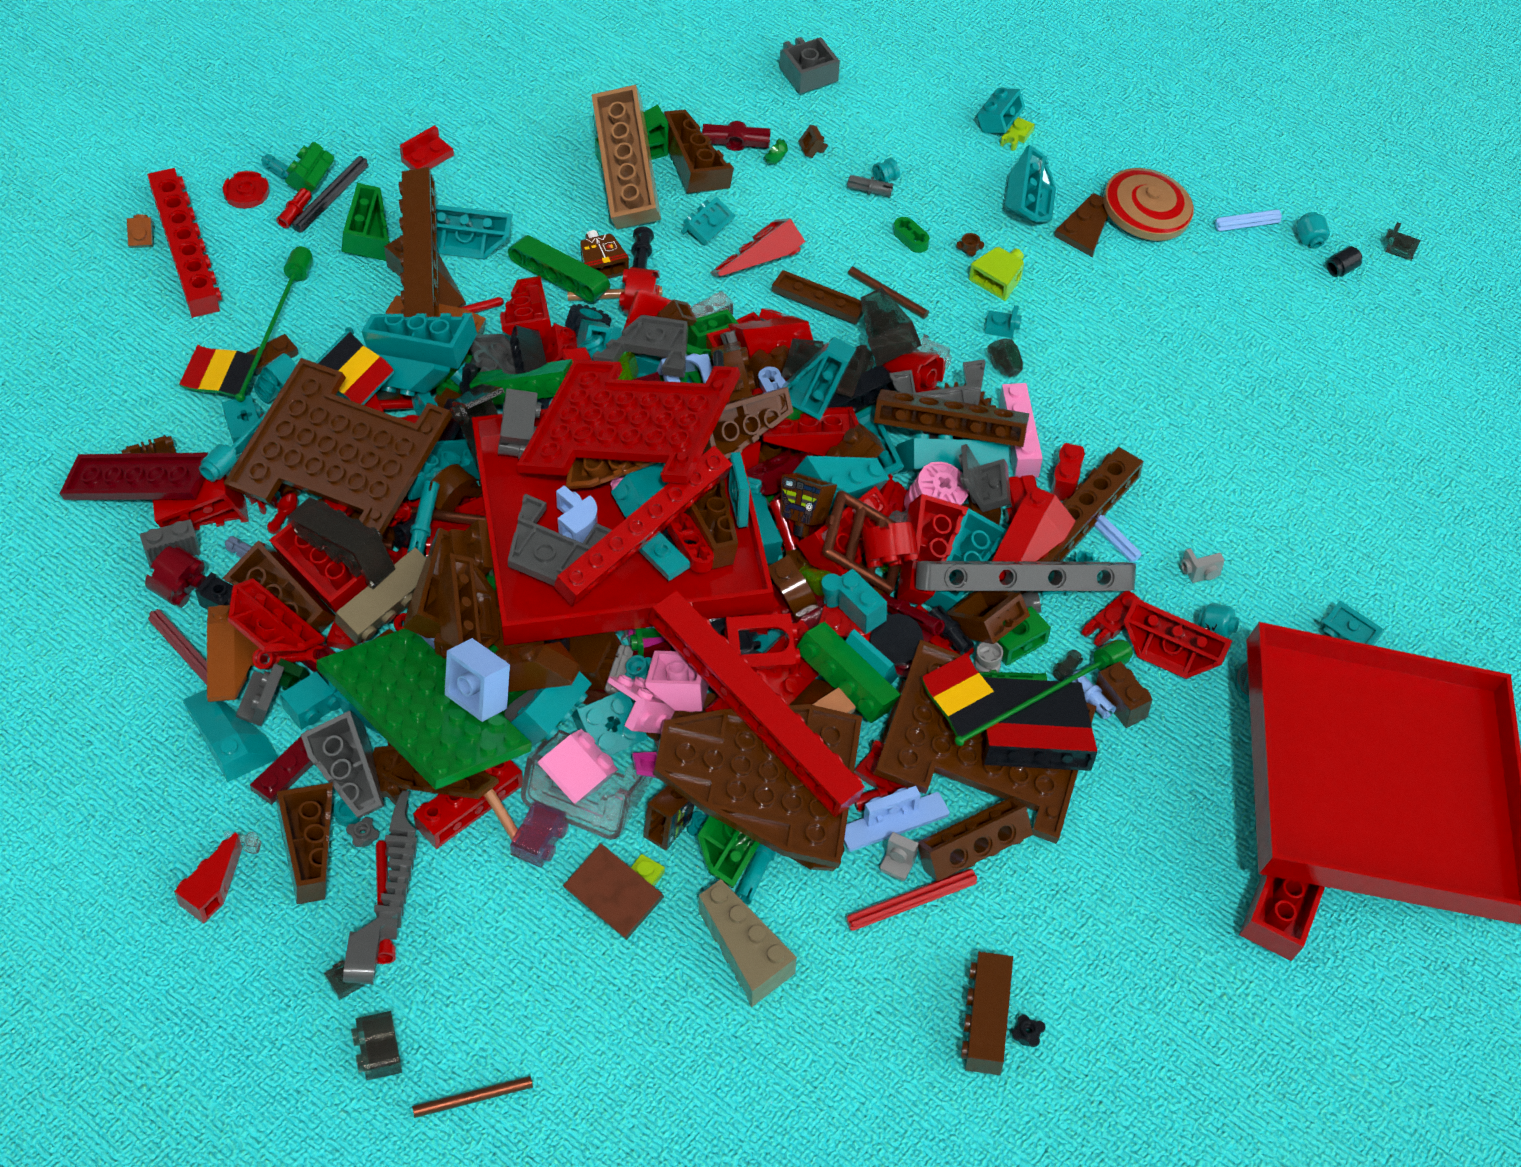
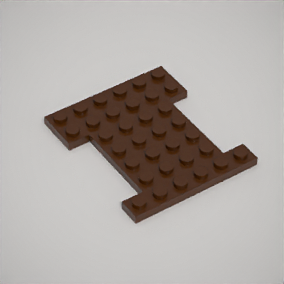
(336, 447)
(924, 743)

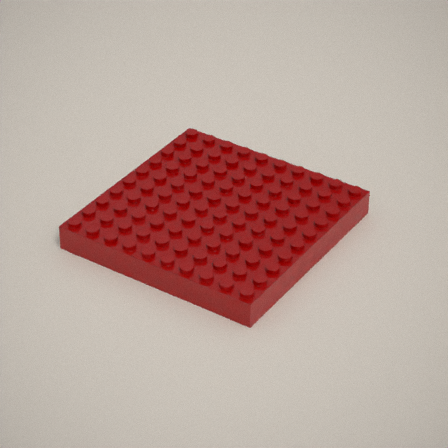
(622, 601)
(1385, 773)

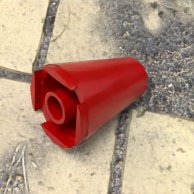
(925, 366)

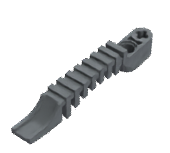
(364, 944)

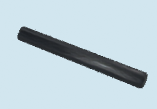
(330, 194)

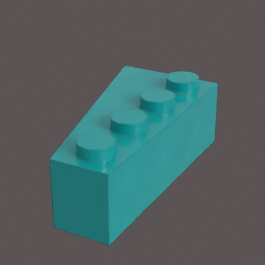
(974, 542)

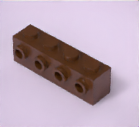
(989, 1013)

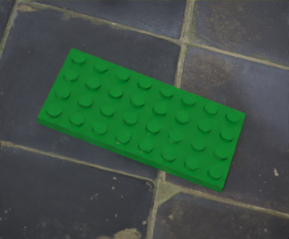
(402, 694)

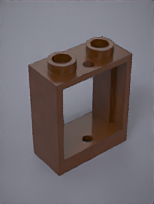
(1001, 607)

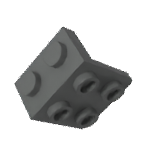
(986, 483)

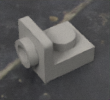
(899, 857)

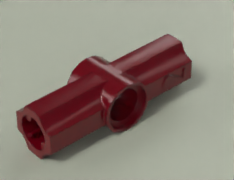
(737, 135)

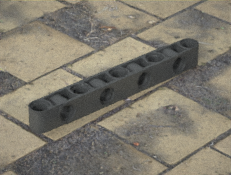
(1025, 576)

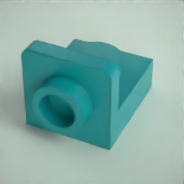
(1003, 323)

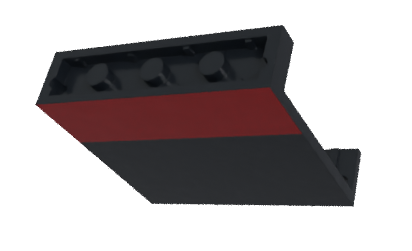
(1044, 734)

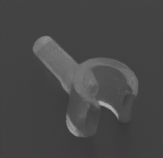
(250, 840)

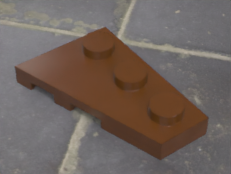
(1084, 225)

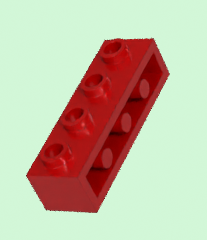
(449, 815)

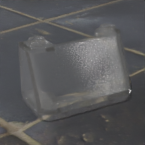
(600, 813)

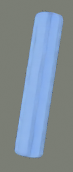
(1248, 220)
(1117, 539)

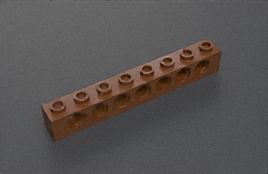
(1096, 498)

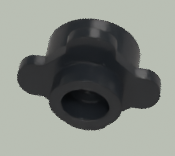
(1025, 1038)

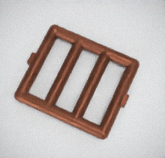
(847, 561)

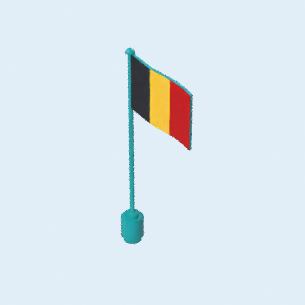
(364, 377)

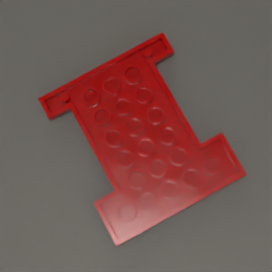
(627, 420)

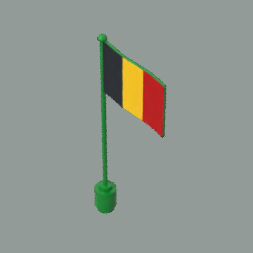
(232, 370)
(972, 703)

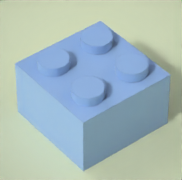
(477, 679)

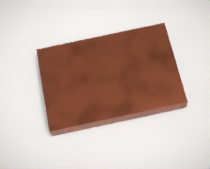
(613, 891)

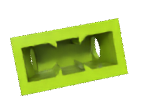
(998, 271)

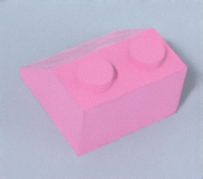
(676, 682)
(578, 766)

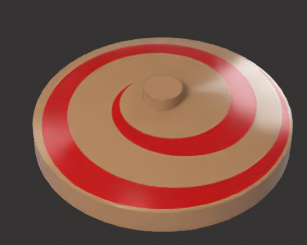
(1148, 204)

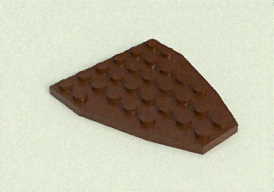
(743, 784)

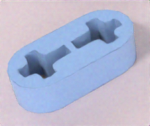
(772, 373)

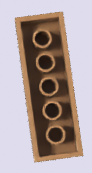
(626, 157)

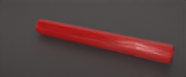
(911, 899)

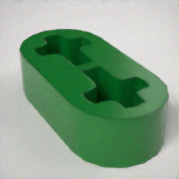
(912, 233)

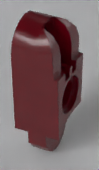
(771, 470)

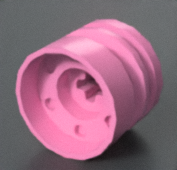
(939, 481)

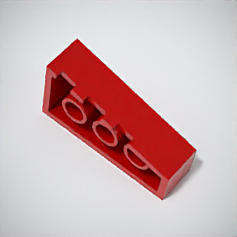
(935, 529)

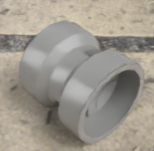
(988, 657)

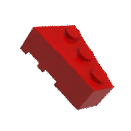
(212, 505)

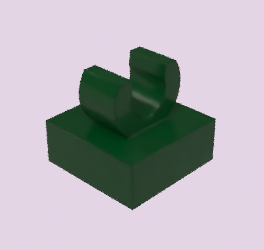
(291, 674)

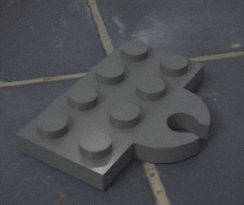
(492, 353)

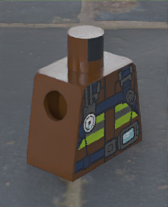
(805, 501)
(667, 817)

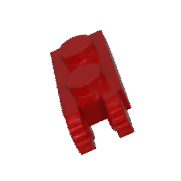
(1110, 619)

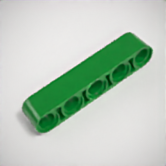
(559, 268)

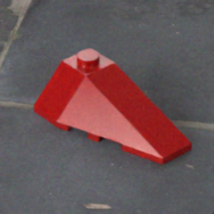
(526, 307)

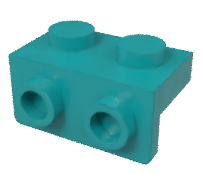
(1350, 625)

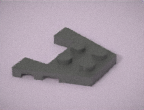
(652, 337)
(970, 393)
(543, 551)

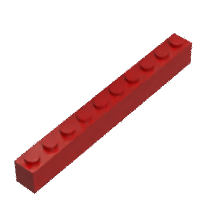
(756, 703)

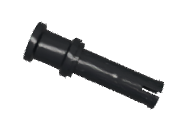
(641, 248)

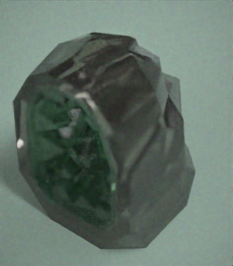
(1005, 357)

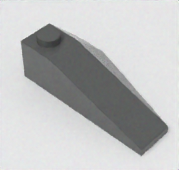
(346, 759)

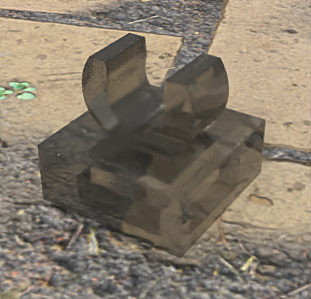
(335, 979)

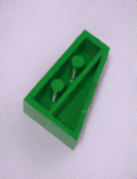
(657, 134)
(365, 225)

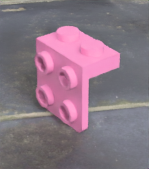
(648, 711)

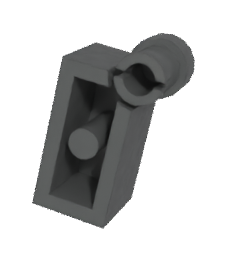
(517, 421)

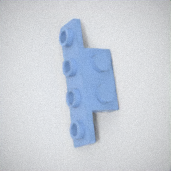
(894, 813)

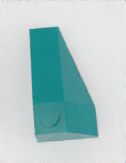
(232, 741)

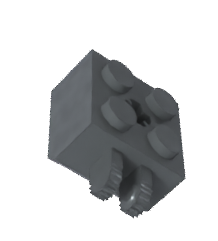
(809, 64)

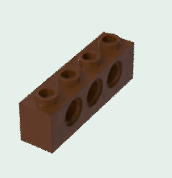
(975, 838)

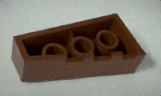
(716, 525)
(305, 831)

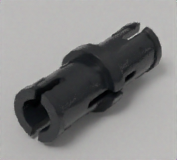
(952, 630)

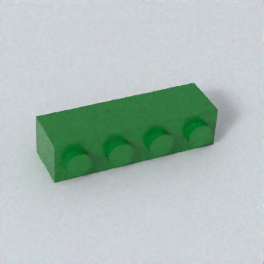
(847, 670)

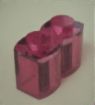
(538, 834)

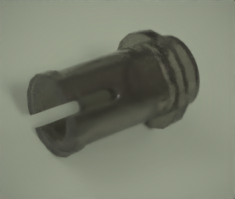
(1067, 666)

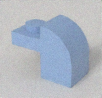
(578, 514)

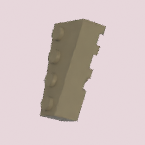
(380, 605)
(746, 943)

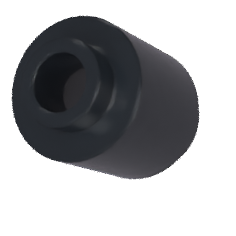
(1344, 261)

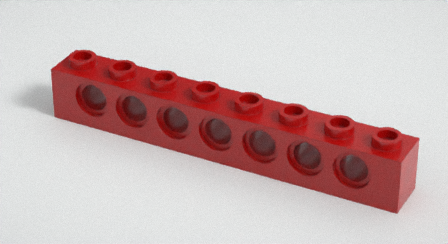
(184, 242)
(640, 528)

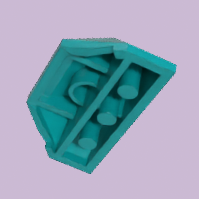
(1031, 187)
(470, 231)
(413, 376)
(889, 457)

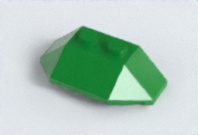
(725, 850)

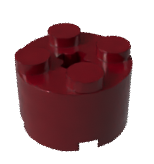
(175, 575)

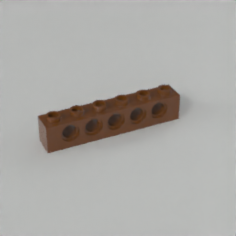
(951, 418)

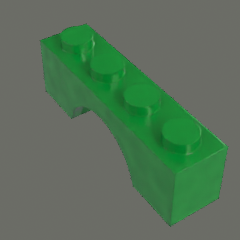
(543, 380)

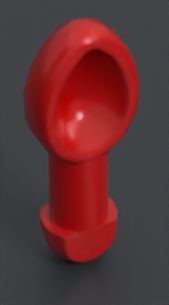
(285, 506)

